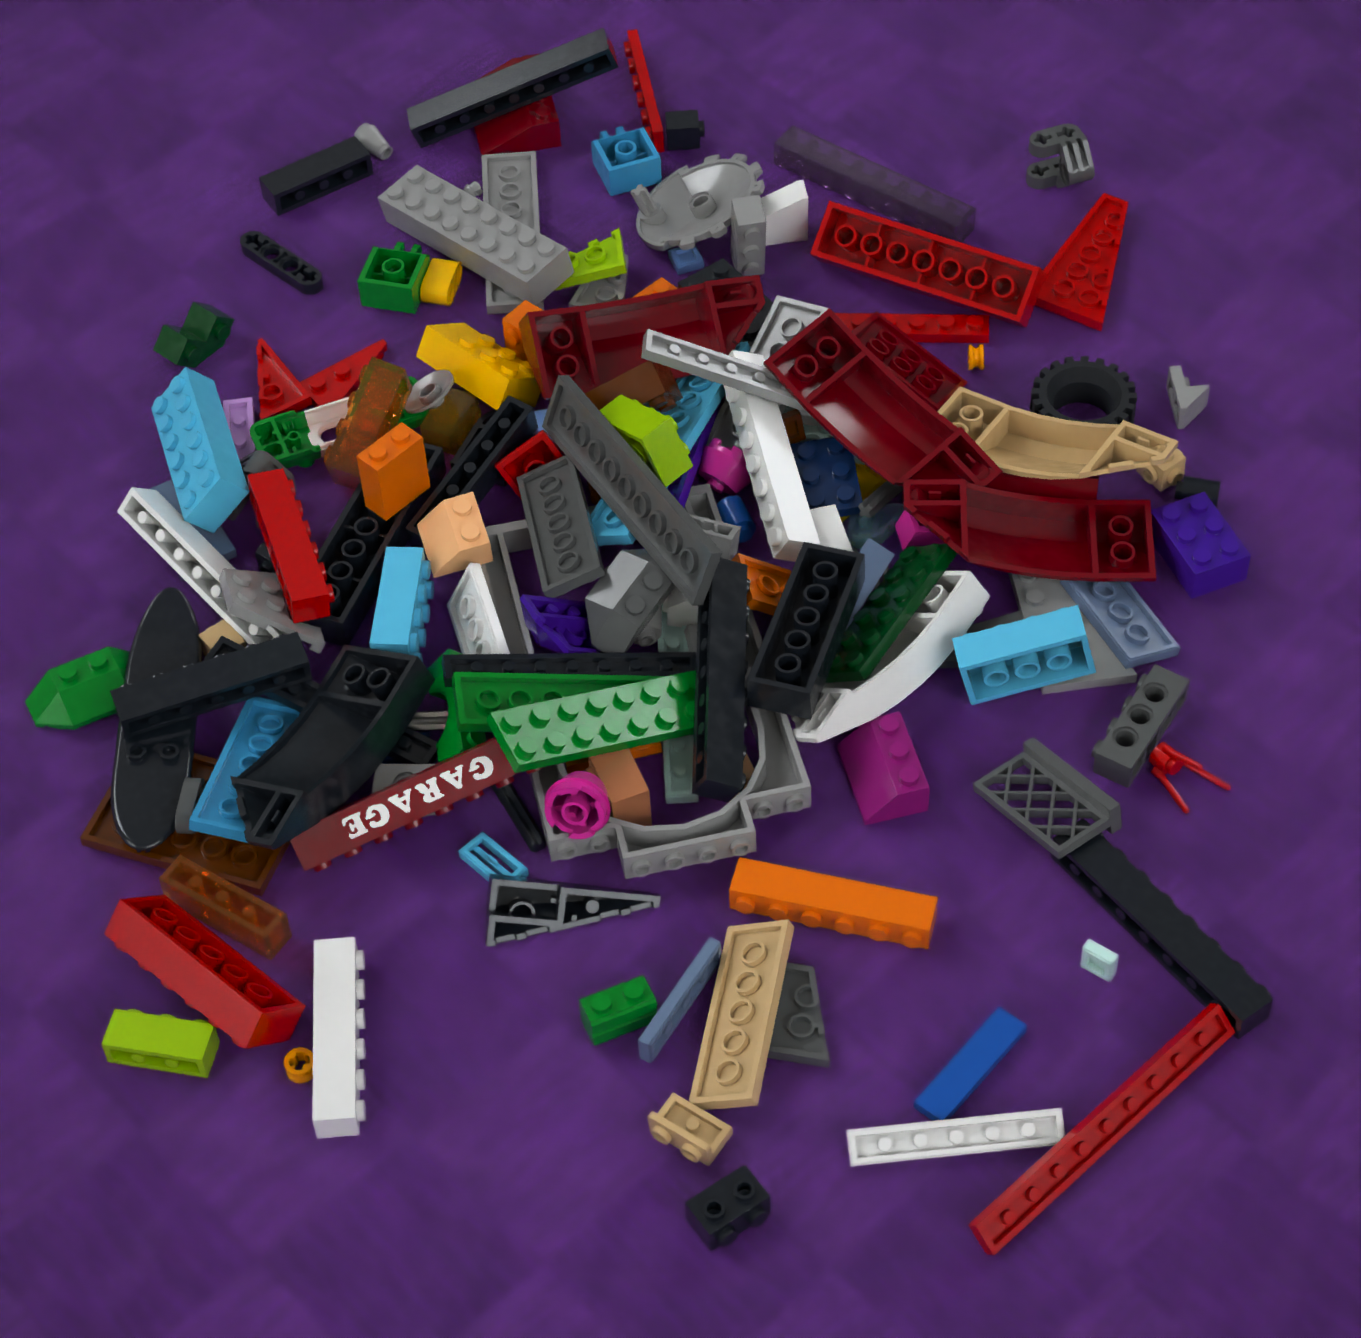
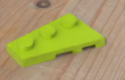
(597, 261)

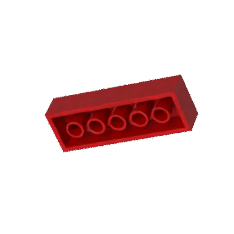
(204, 971)

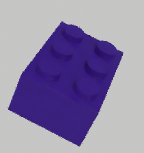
(1199, 545)

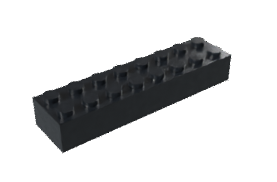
(356, 554)

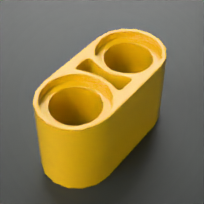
(441, 282)

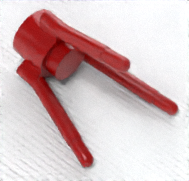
(1170, 761)

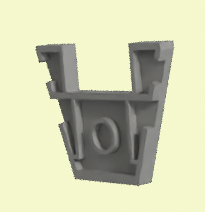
(260, 601)

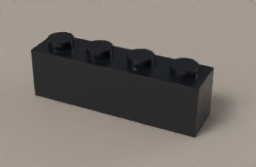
(316, 175)

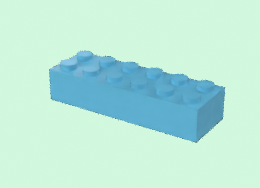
(199, 450)

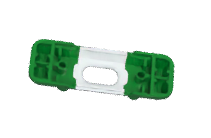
(297, 436)

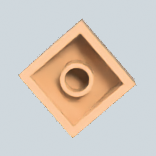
(455, 535)

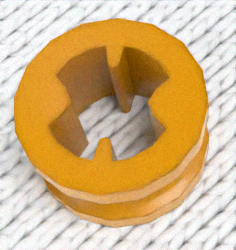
(976, 357)
(291, 1062)

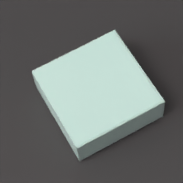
(1099, 960)

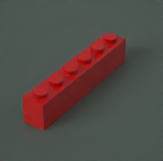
(289, 545)

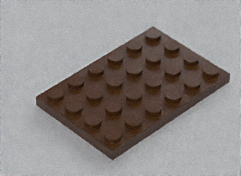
(233, 860)

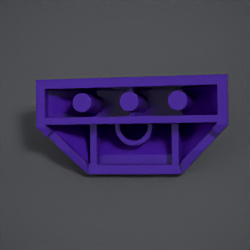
(557, 623)

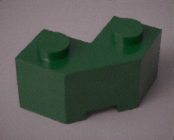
(197, 339)

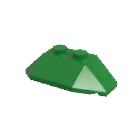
(78, 690)

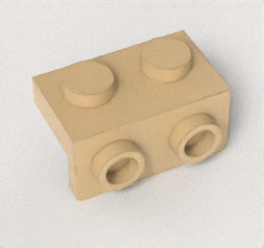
(689, 1129)

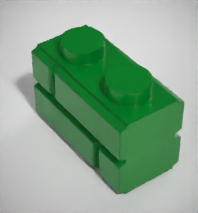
(618, 1010)

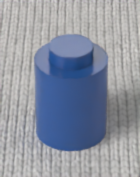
(734, 512)

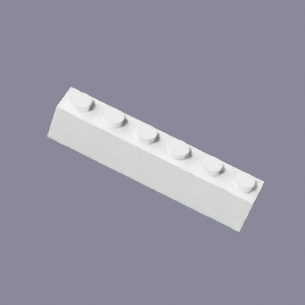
(337, 1038)

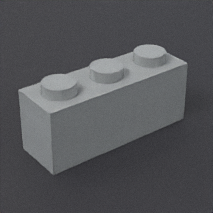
(748, 235)

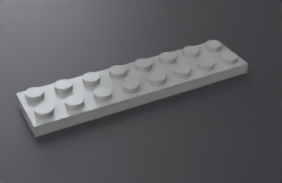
(512, 188)

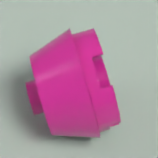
(724, 468)
(578, 804)

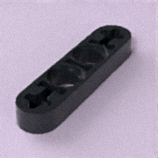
(277, 266)

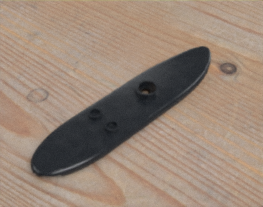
(154, 764)

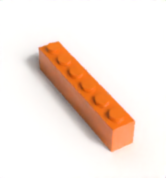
(833, 903)

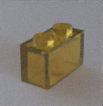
(451, 421)

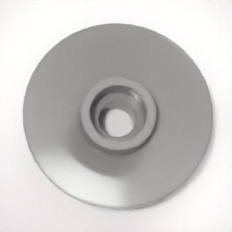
(429, 391)

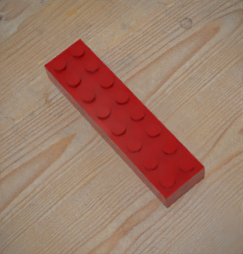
(928, 264)

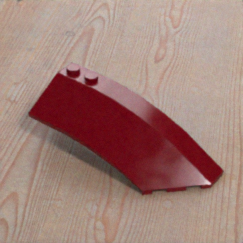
(1037, 532)

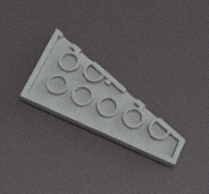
(1045, 595)

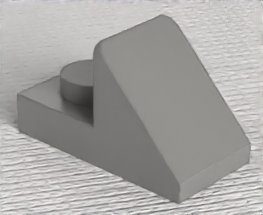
(1185, 399)

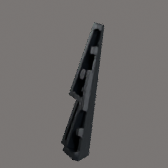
(535, 906)

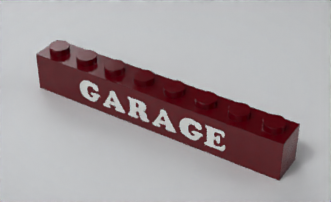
(404, 804)

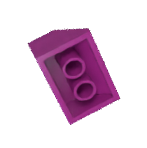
(884, 770)

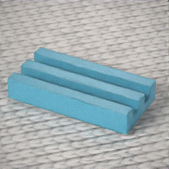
(465, 854)

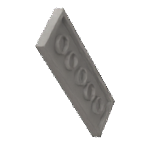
(783, 322)

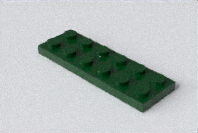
(888, 611)

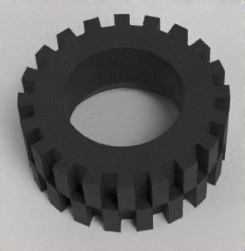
(1084, 383)

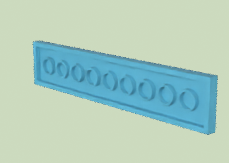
(691, 415)

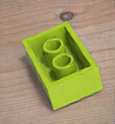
(650, 436)

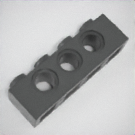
(1140, 725)

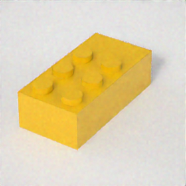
(478, 364)

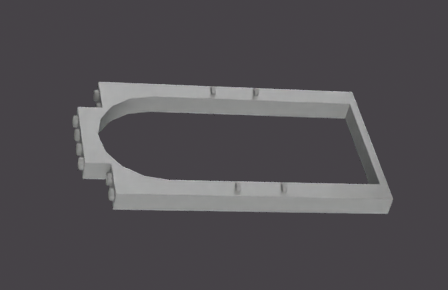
(776, 784)

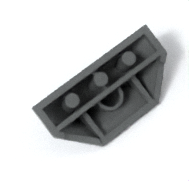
(625, 600)

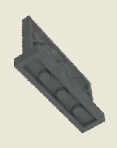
(1066, 786)

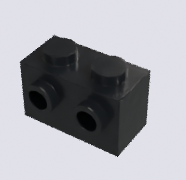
(728, 1208)

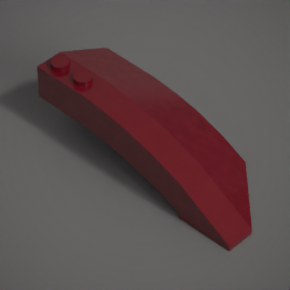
(607, 338)
(874, 409)

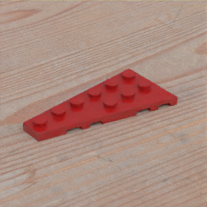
(1084, 267)

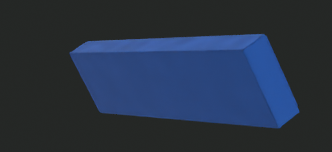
(970, 1066)

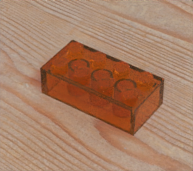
(370, 415)

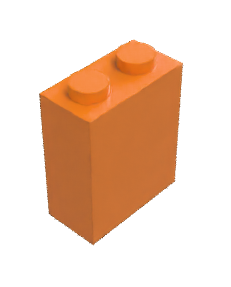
(393, 471)

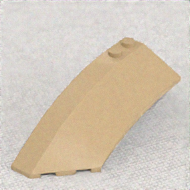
(1050, 446)

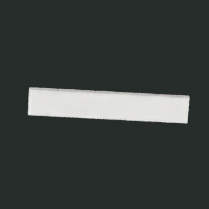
(955, 1137)

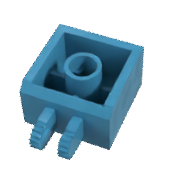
(626, 160)

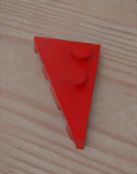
(342, 377)
(277, 385)

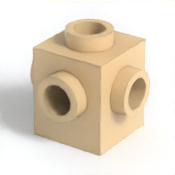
(1165, 474)

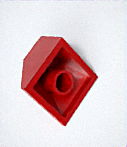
(527, 457)

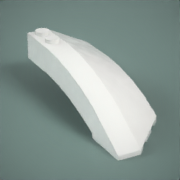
(906, 664)

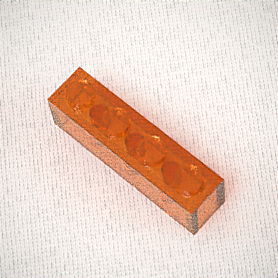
(226, 907)

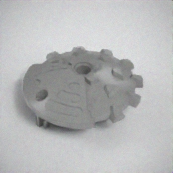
(694, 202)

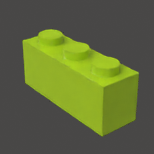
(161, 1042)

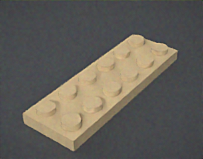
(742, 1015)

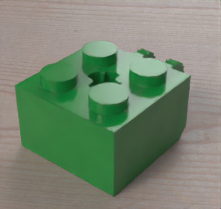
(393, 278)

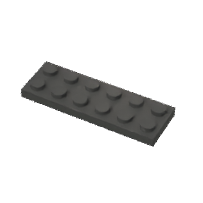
(560, 527)

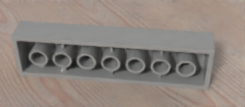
(476, 235)

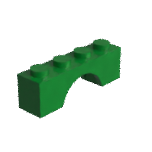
(451, 741)

